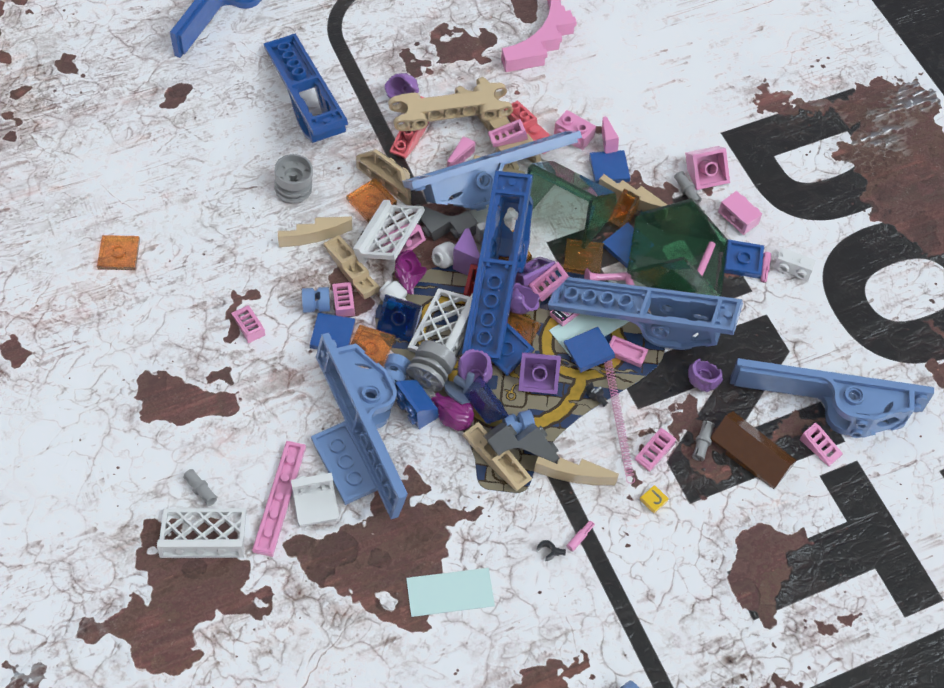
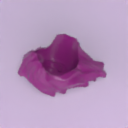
(408, 270)
(453, 413)

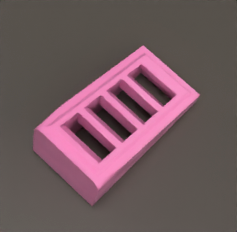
(506, 129)
(609, 136)
(463, 151)
(553, 285)
(343, 311)
(251, 335)
(661, 438)
(825, 441)

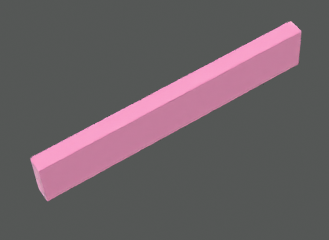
(279, 499)

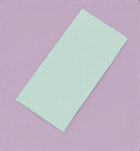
(585, 323)
(450, 592)

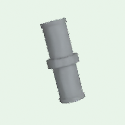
(687, 187)
(703, 440)
(200, 487)

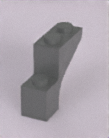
(438, 224)
(530, 439)

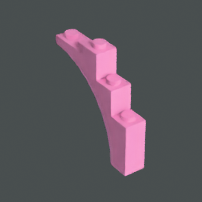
(534, 49)

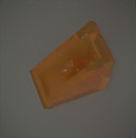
(625, 208)

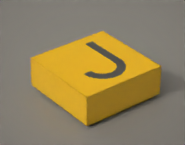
(654, 499)

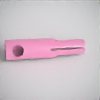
(765, 266)
(580, 536)

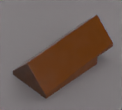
(752, 450)

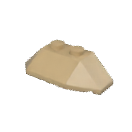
(387, 172)

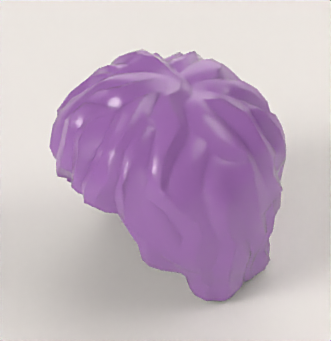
(401, 84)
(523, 299)
(477, 363)
(704, 375)

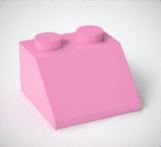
(708, 167)

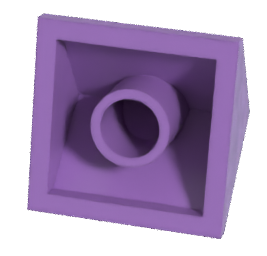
(465, 253)
(533, 270)
(539, 373)

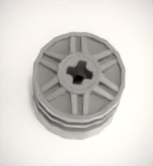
(293, 178)
(431, 365)

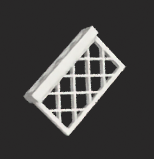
(379, 227)
(457, 334)
(207, 548)

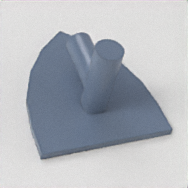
(459, 387)

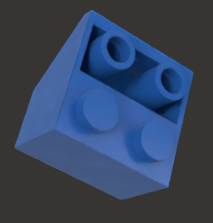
(416, 403)

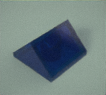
(399, 317)
(485, 401)

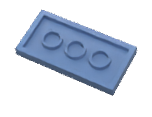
(344, 461)

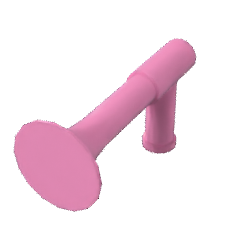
(621, 276)

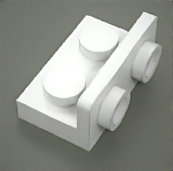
(794, 264)

